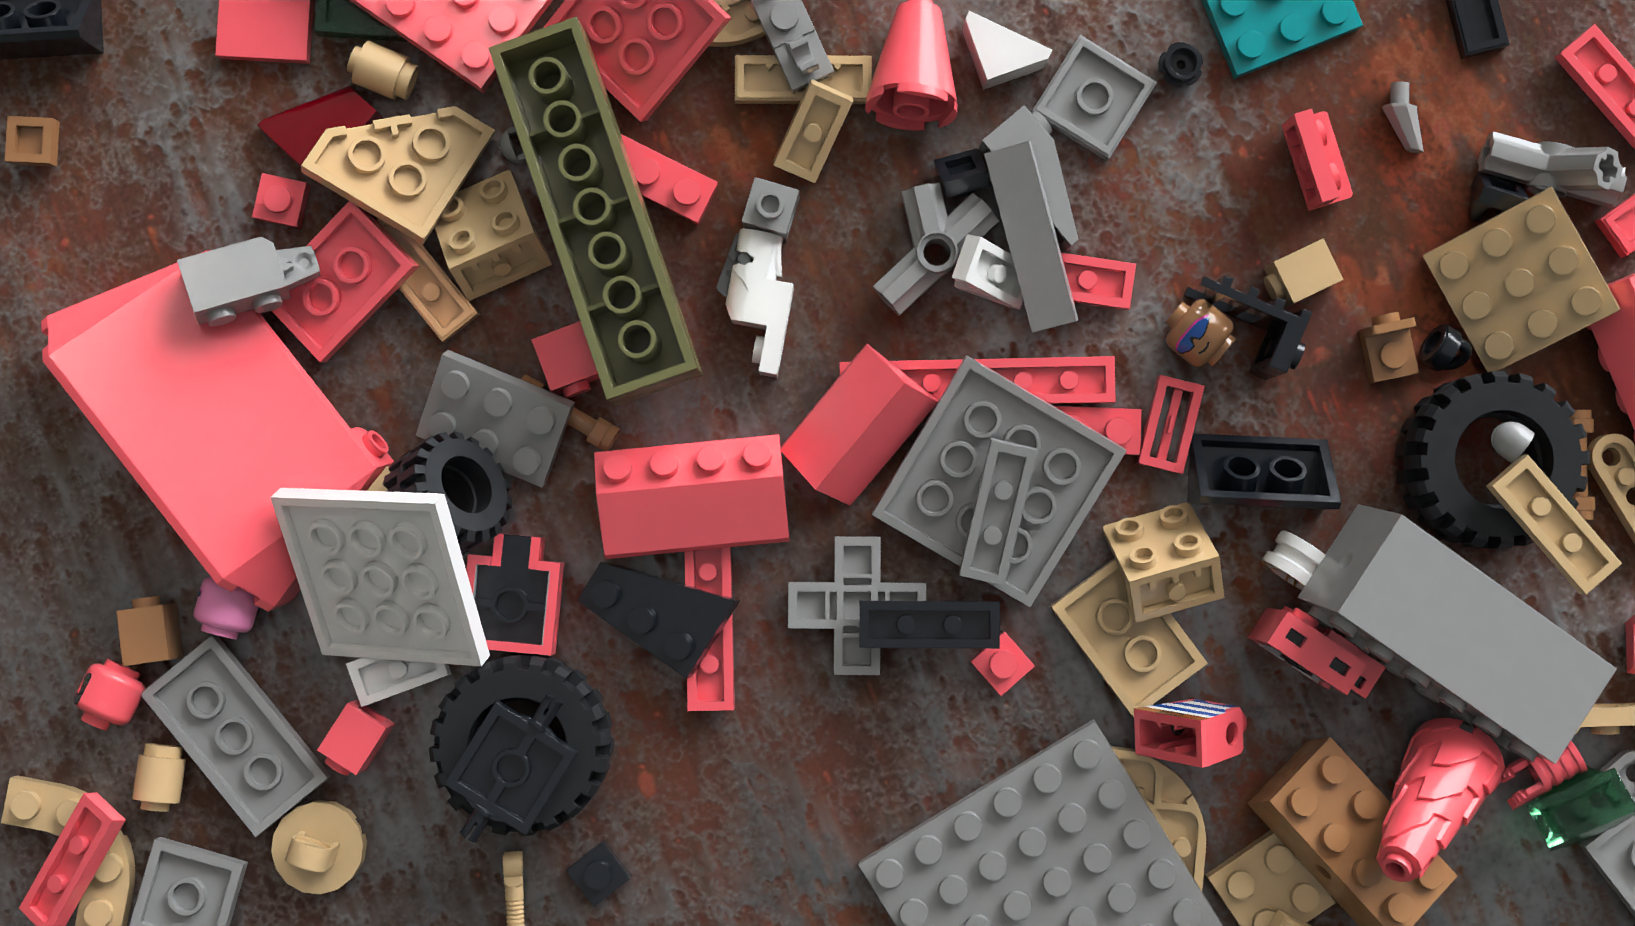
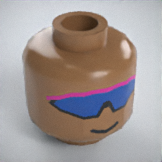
(1199, 333)

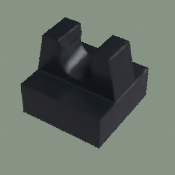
(1494, 193)

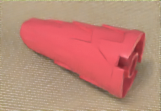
(1437, 792)

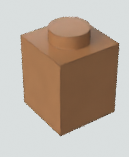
(149, 632)

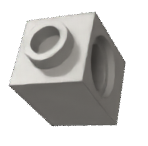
(771, 208)

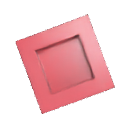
(281, 201)
(1002, 666)

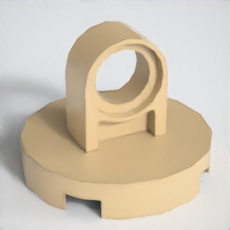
(318, 847)

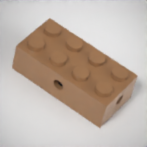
(1334, 827)

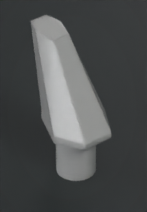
(1404, 117)

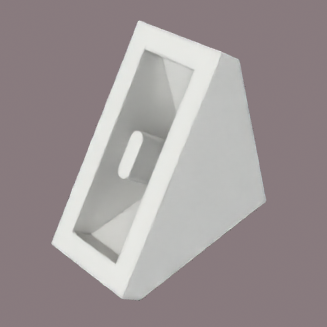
(1001, 53)

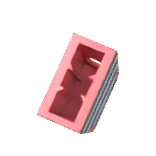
(1209, 734)

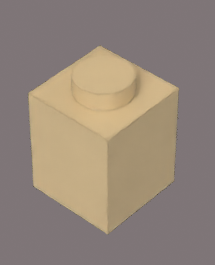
(1302, 273)

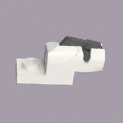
(756, 296)

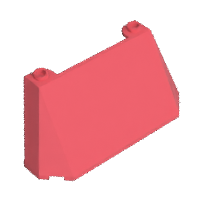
(208, 422)

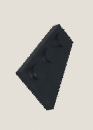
(659, 615)

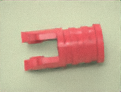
(1544, 774)

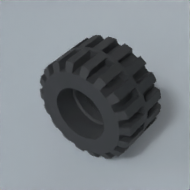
(468, 478)

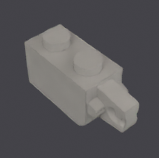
(244, 278)

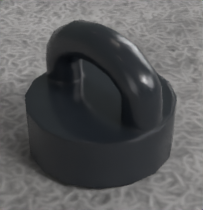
(1441, 347)

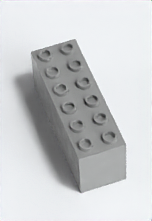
(1455, 634)

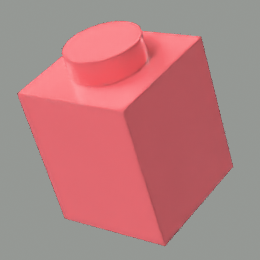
(355, 738)

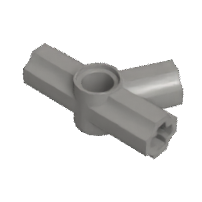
(1579, 173)
(928, 226)

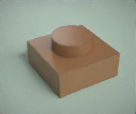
(32, 141)

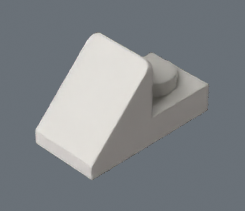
(987, 272)

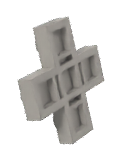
(837, 602)

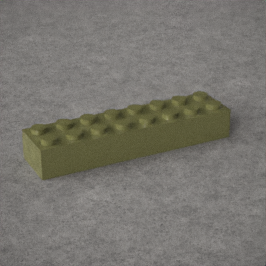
(595, 212)

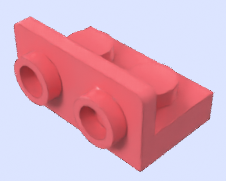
(1316, 159)

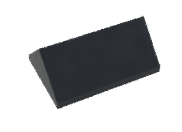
(50, 28)
(1261, 472)

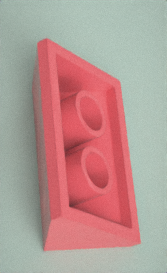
(857, 426)

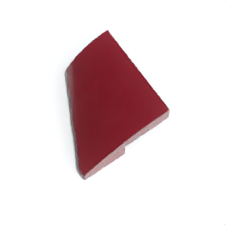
(302, 126)

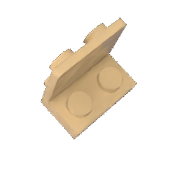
(489, 237)
(1165, 561)

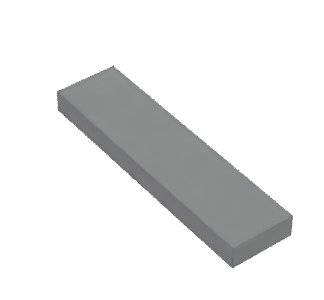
(1031, 236)

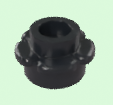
(1189, 56)

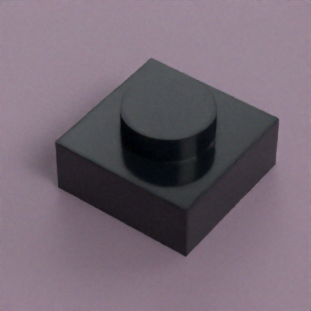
(962, 173)
(599, 873)

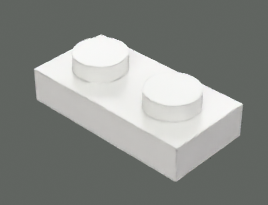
(384, 678)

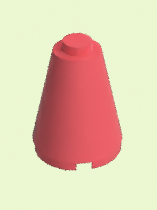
(914, 71)

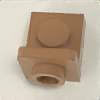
(1388, 348)

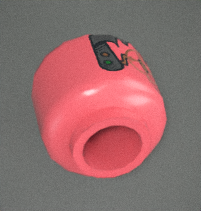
(109, 694)

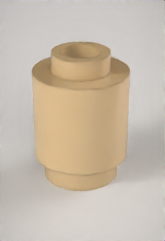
(383, 70)
(159, 777)

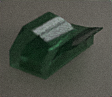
(1581, 808)

